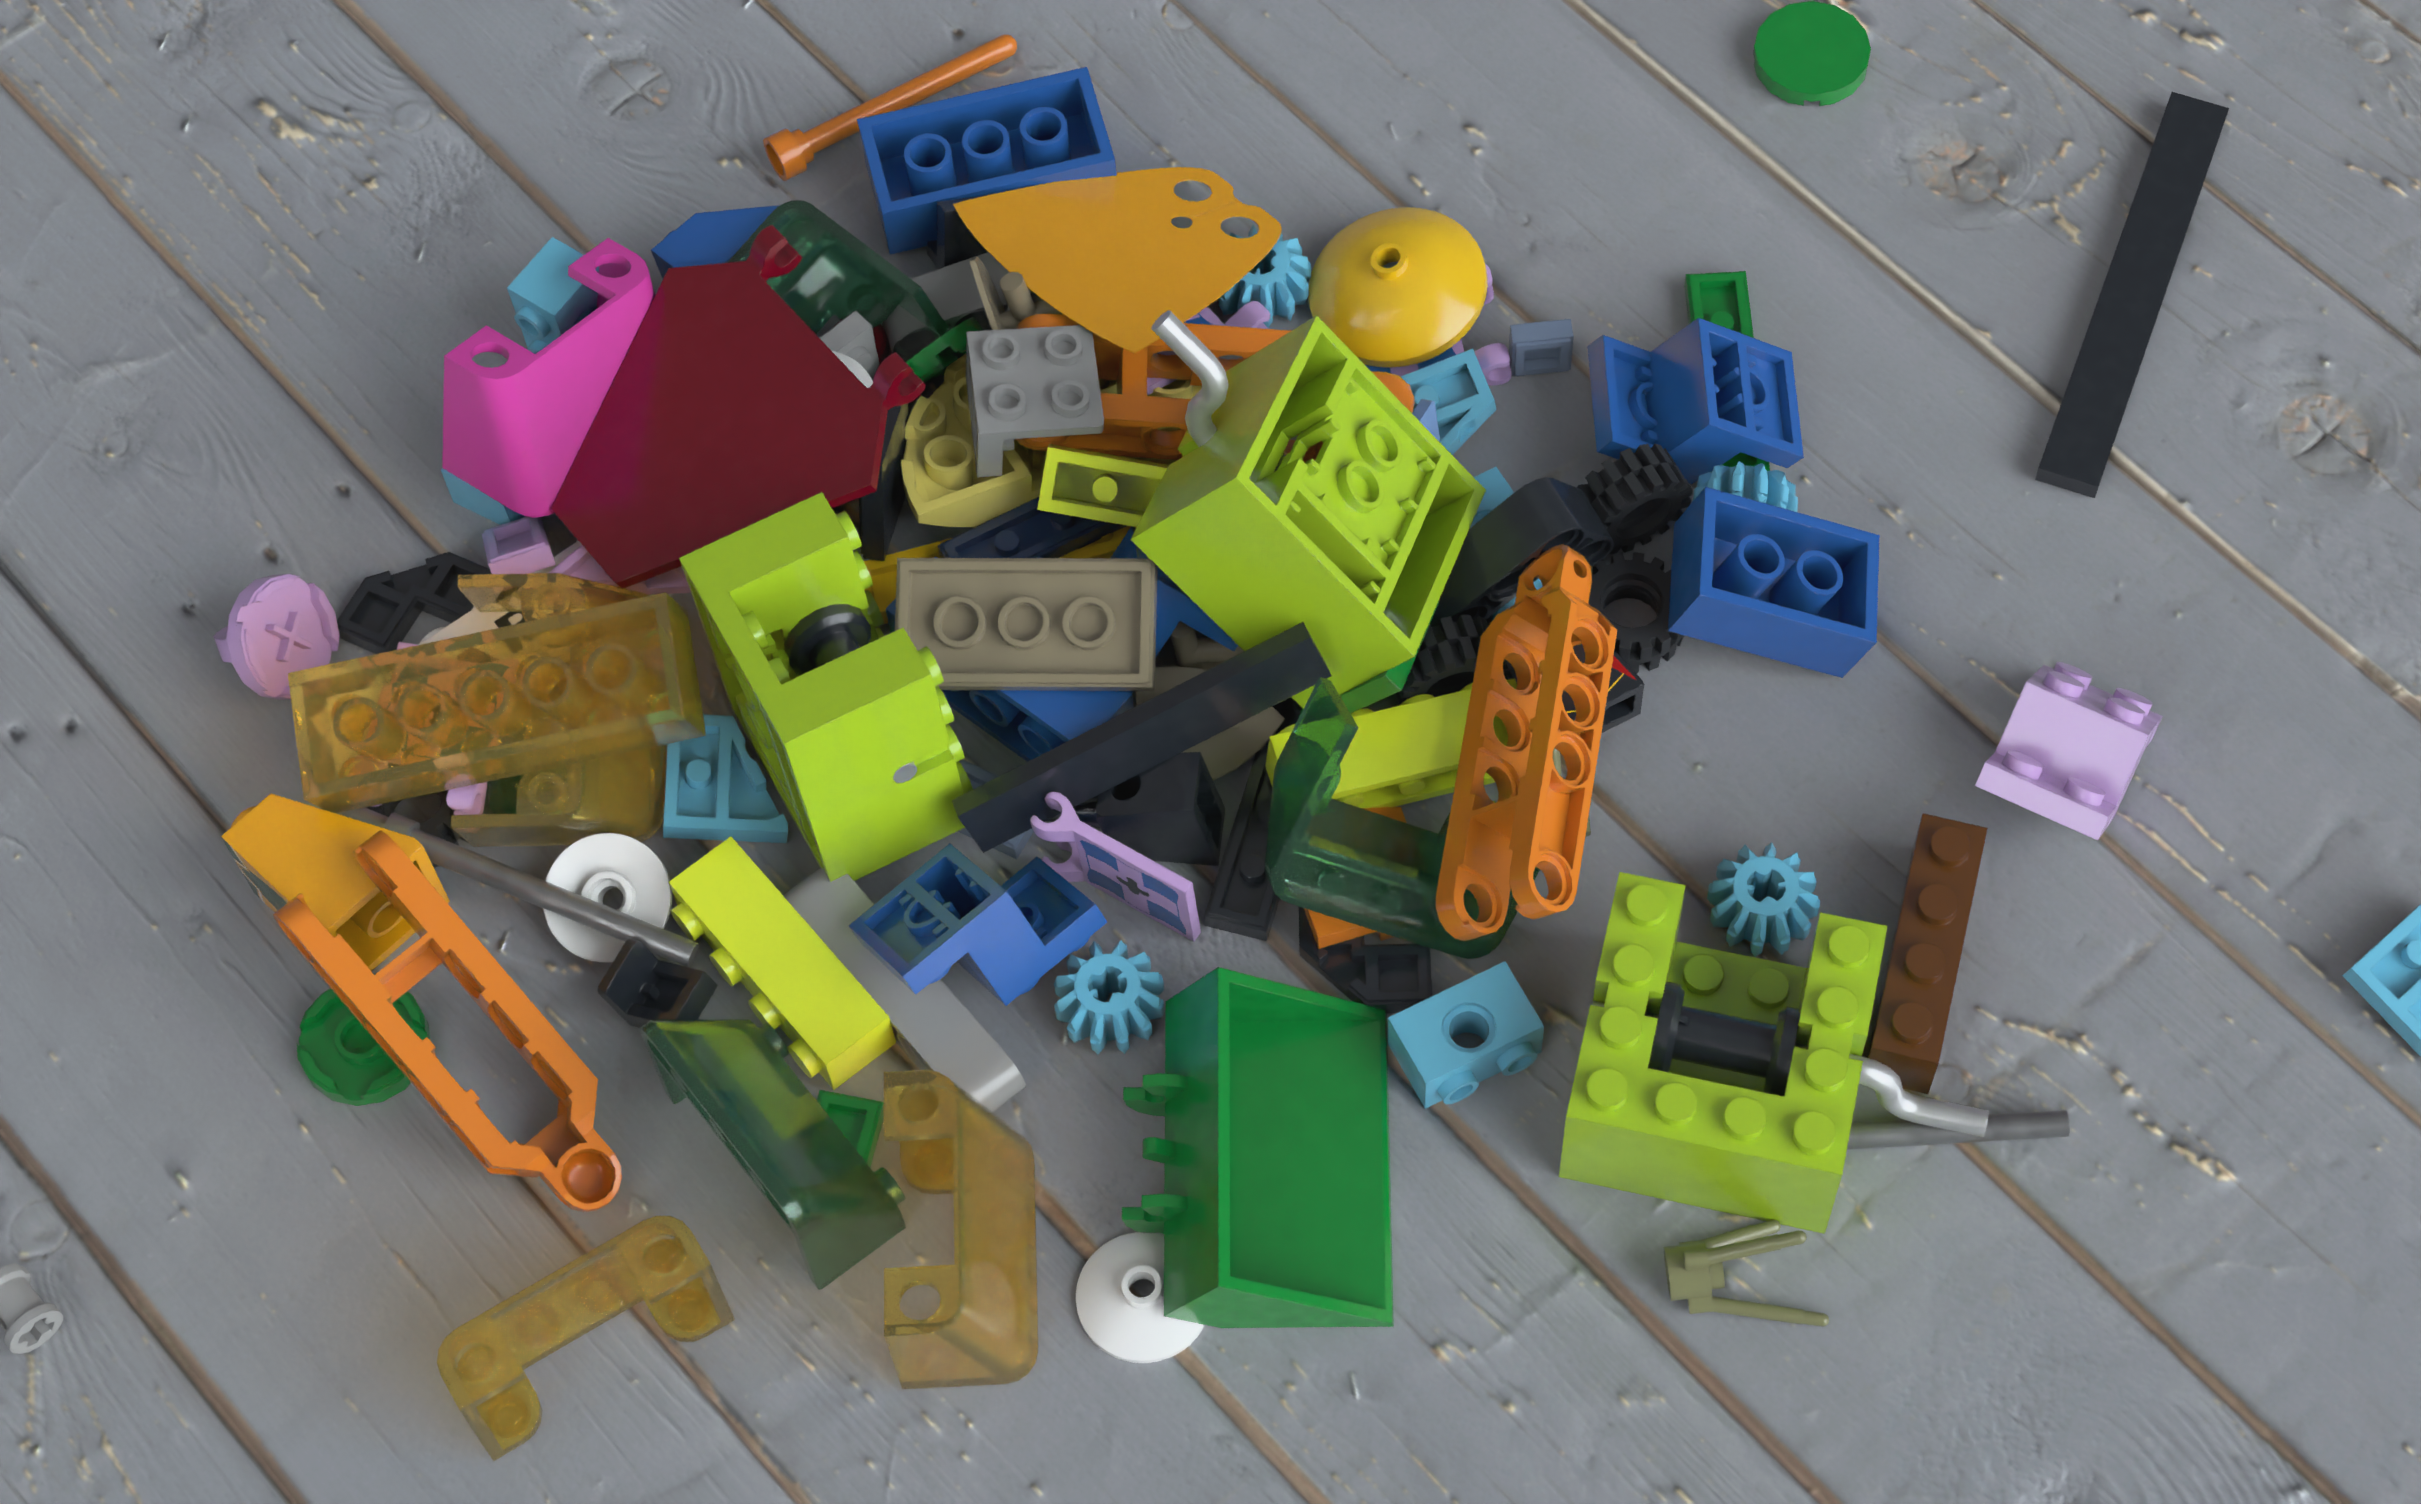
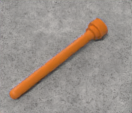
(793, 150)

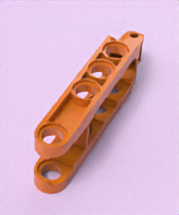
(1133, 416)
(1537, 812)
(565, 1152)

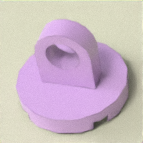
(277, 630)

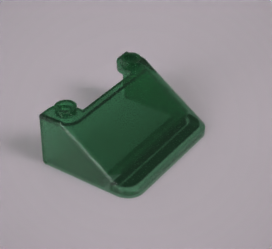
(779, 1138)

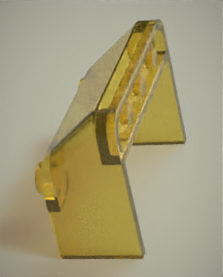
(576, 799)

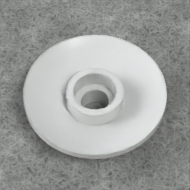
(593, 868)
(1118, 1320)

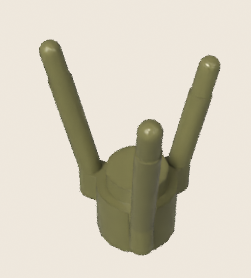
(1697, 1269)

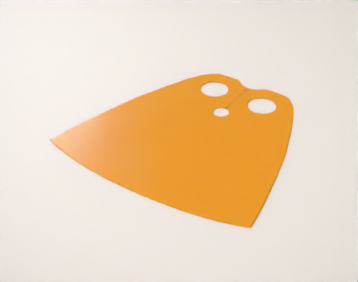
(1110, 251)

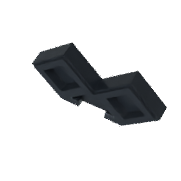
(390, 604)
(1372, 975)

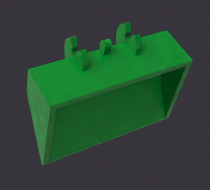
(1270, 1157)

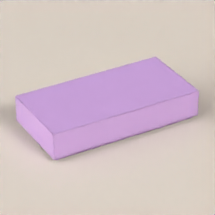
(518, 547)

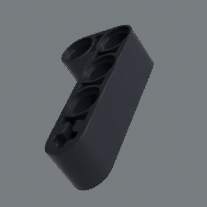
(1514, 536)

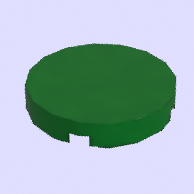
(1811, 53)
(942, 352)
(345, 1058)

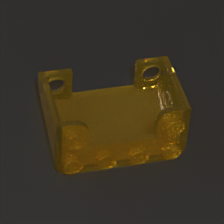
(989, 1295)
(489, 1353)

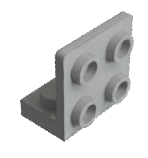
(1029, 388)

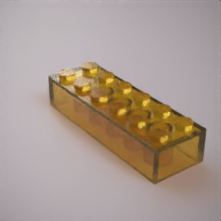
(496, 704)

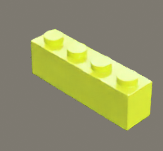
(1098, 485)
(1401, 751)
(781, 963)

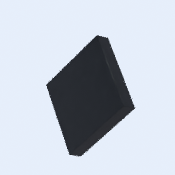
(882, 508)

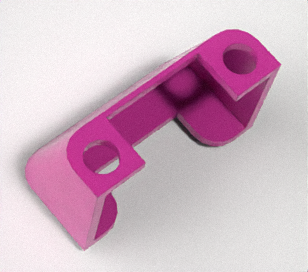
(525, 421)

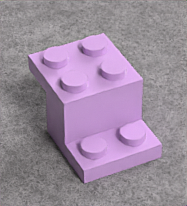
(2070, 749)

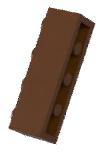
(1927, 949)

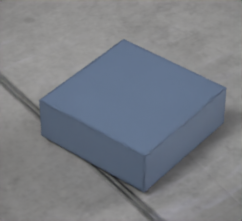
(1540, 347)

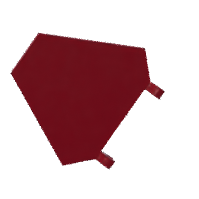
(722, 420)

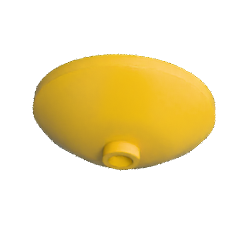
(1402, 310)

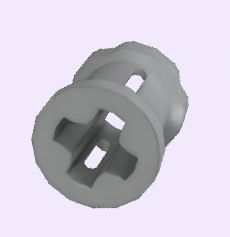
(23, 1313)

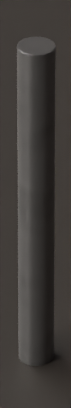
(1999, 1128)

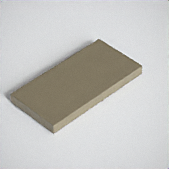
(1033, 621)

